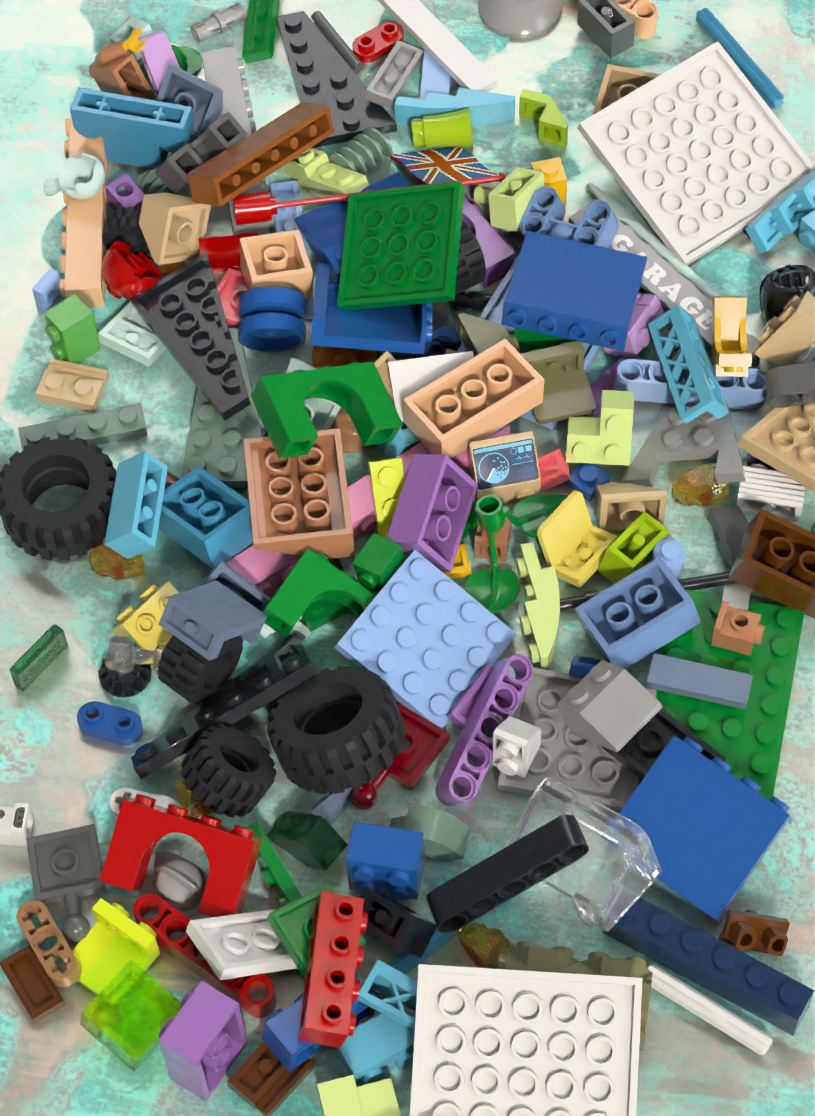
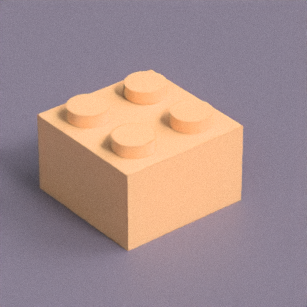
(276, 262)

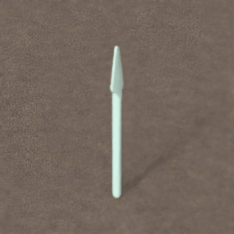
(627, 218)

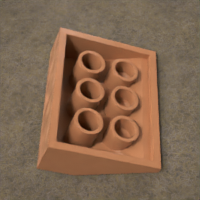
(300, 498)

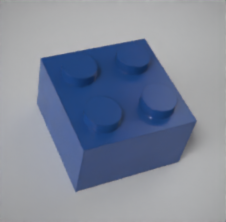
(386, 860)

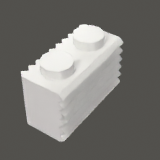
(771, 492)

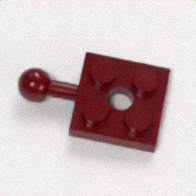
(409, 765)

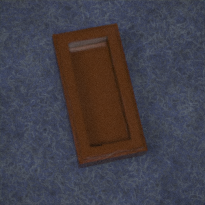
(32, 984)

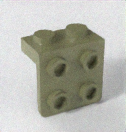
(565, 382)

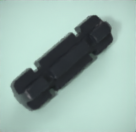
(476, 302)

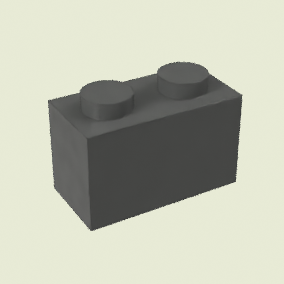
(609, 33)

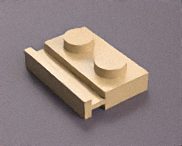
(72, 385)

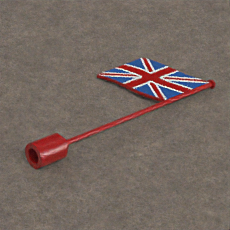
(424, 166)

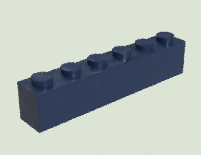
(713, 965)

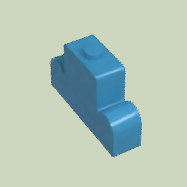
(132, 128)

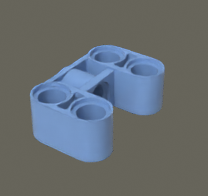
(550, 219)

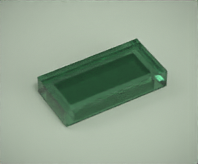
(38, 657)

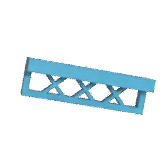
(697, 362)
(395, 985)

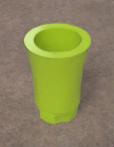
(444, 130)

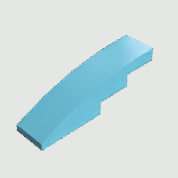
(484, 106)
(783, 214)

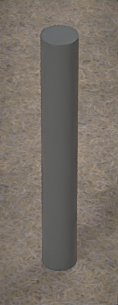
(337, 41)

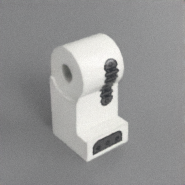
(16, 824)

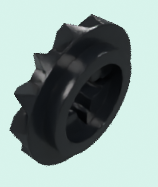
(127, 684)

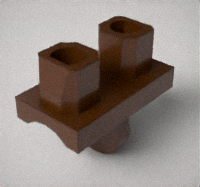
(755, 932)

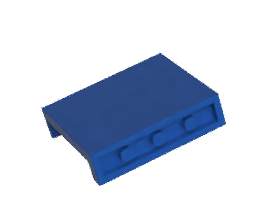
(574, 290)
(379, 329)
(704, 825)

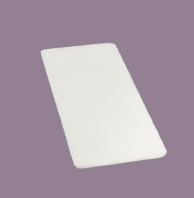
(736, 595)

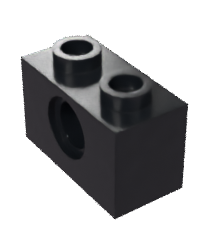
(396, 923)

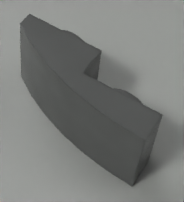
(730, 526)

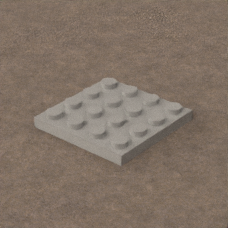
(564, 755)

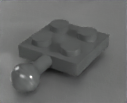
(66, 868)

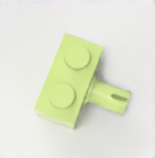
(510, 197)

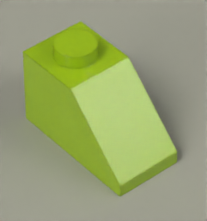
(632, 548)

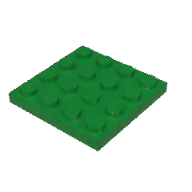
(401, 246)

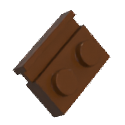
(265, 1081)

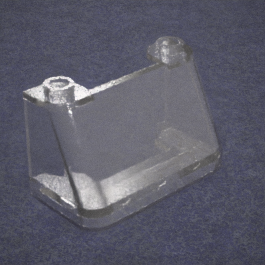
(618, 859)

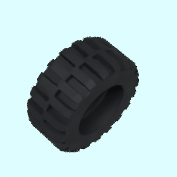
(47, 466)
(348, 755)

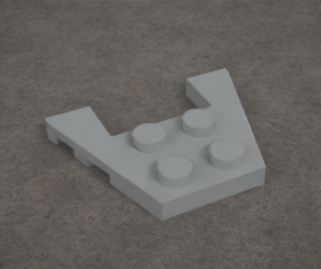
(677, 441)

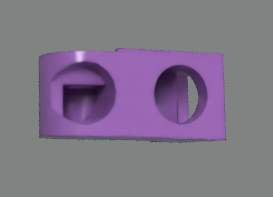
(130, 197)

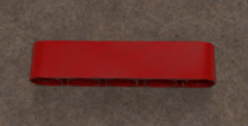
(184, 950)

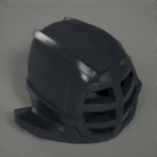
(782, 285)

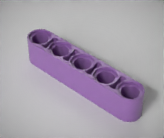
(473, 740)

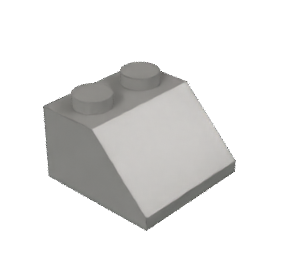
(608, 706)

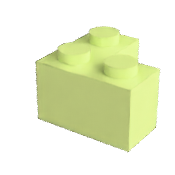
(603, 438)
(343, 1098)

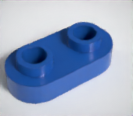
(108, 722)

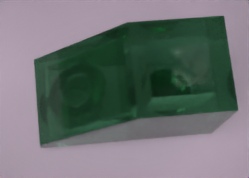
(307, 838)

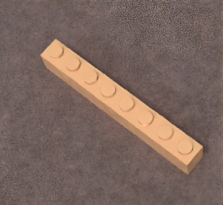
(84, 229)

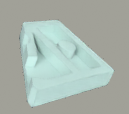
(131, 337)

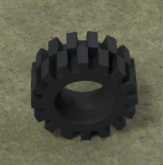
(124, 227)

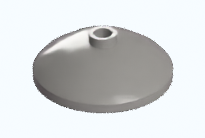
(520, 17)

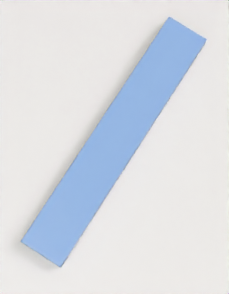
(285, 222)

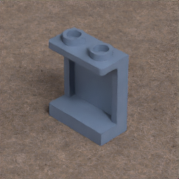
(210, 616)

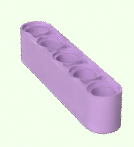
(156, 57)

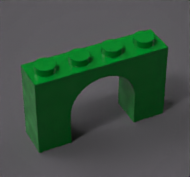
(351, 386)
(310, 582)

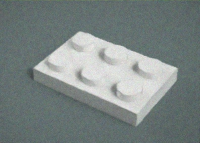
(240, 944)

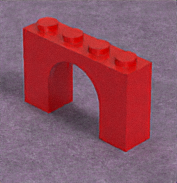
(229, 851)

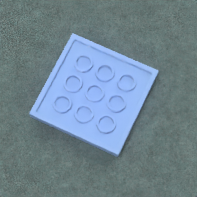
(425, 639)

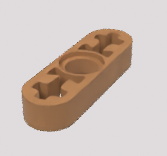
(61, 948)

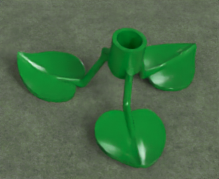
(496, 588)

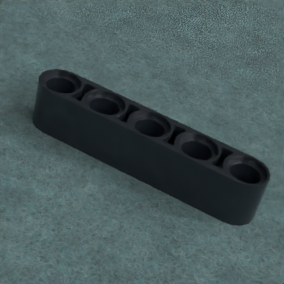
(507, 873)

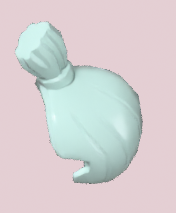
(78, 178)

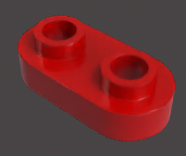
(377, 42)

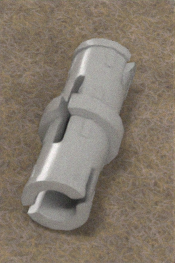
(219, 22)

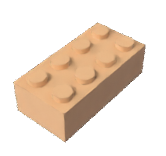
(473, 400)

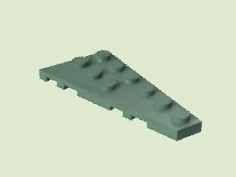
(218, 443)

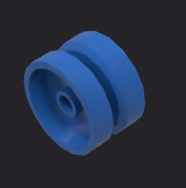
(272, 319)

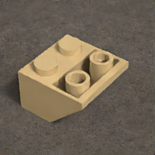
(790, 333)

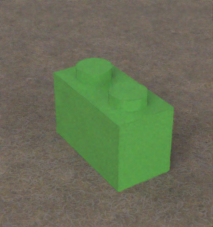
(72, 331)

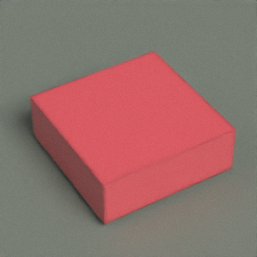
(553, 469)

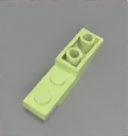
(322, 177)
(541, 606)

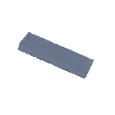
(699, 681)

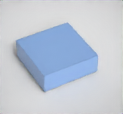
(47, 289)

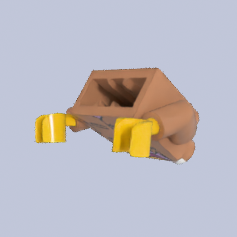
(118, 70)

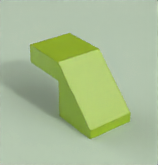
(542, 108)

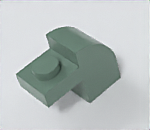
(443, 833)

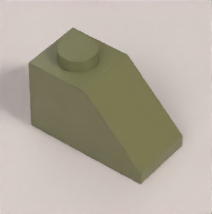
(482, 334)

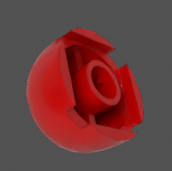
(126, 272)

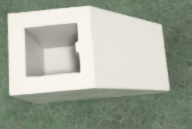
(515, 746)

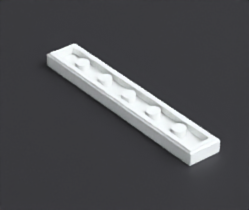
(441, 44)

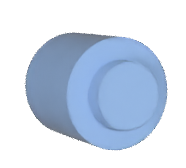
(672, 554)

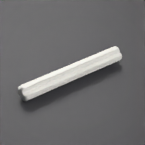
(710, 1011)

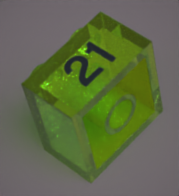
(130, 1015)

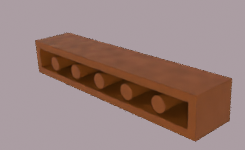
(260, 154)

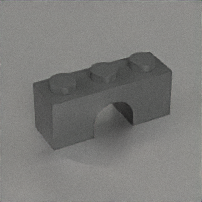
(212, 142)

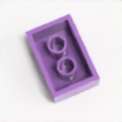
(433, 509)
(203, 1040)

